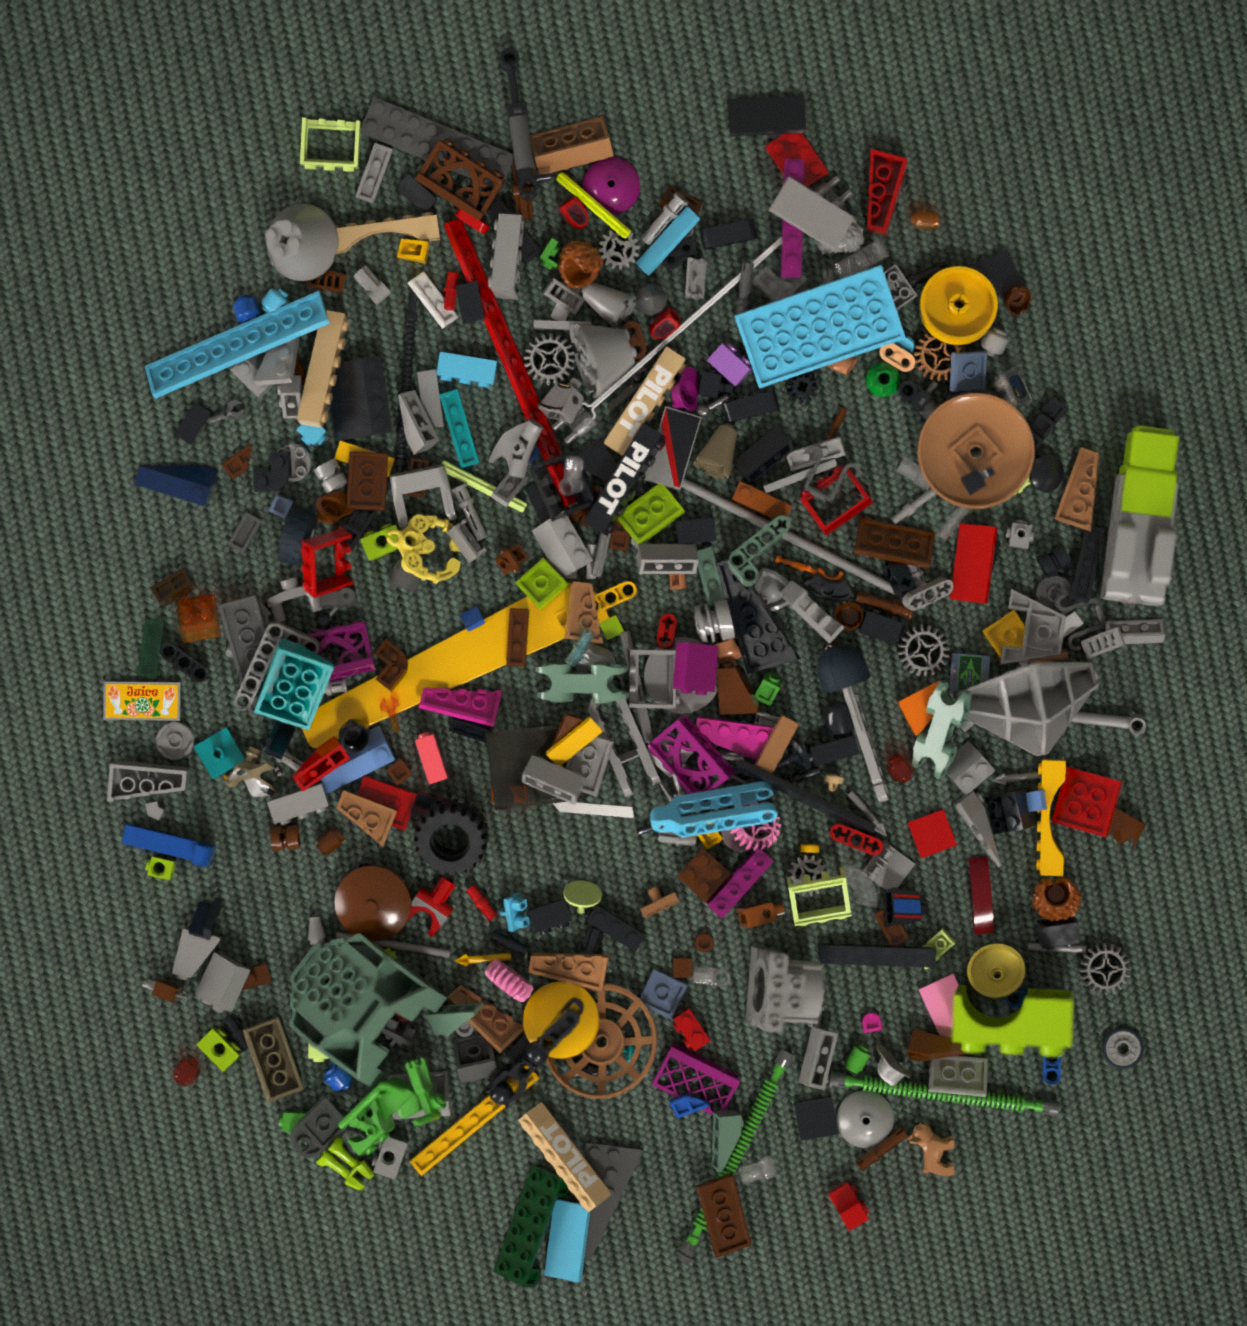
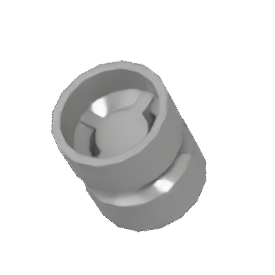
(331, 476)

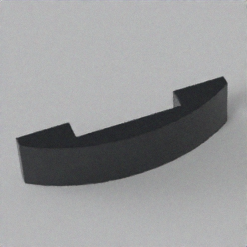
(359, 523)

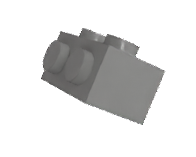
(290, 397)

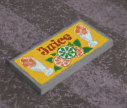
(142, 701)

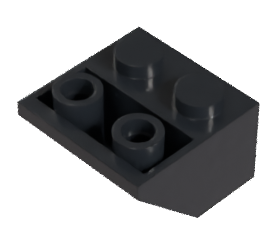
(1010, 811)

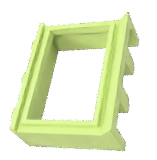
(329, 165)
(820, 915)

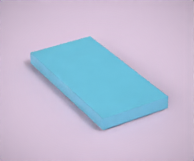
(567, 1241)

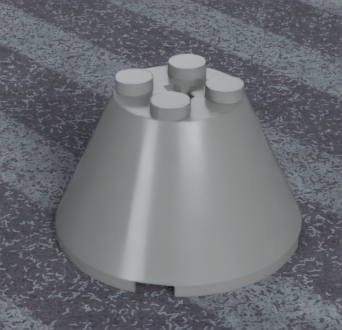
(302, 242)
(601, 355)

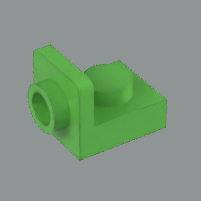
(550, 251)
(768, 688)

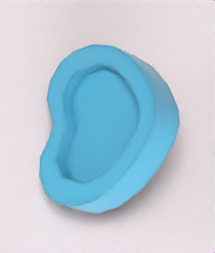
(906, 344)

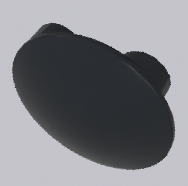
(1046, 473)

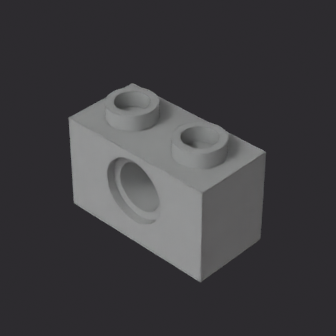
(386, 1167)

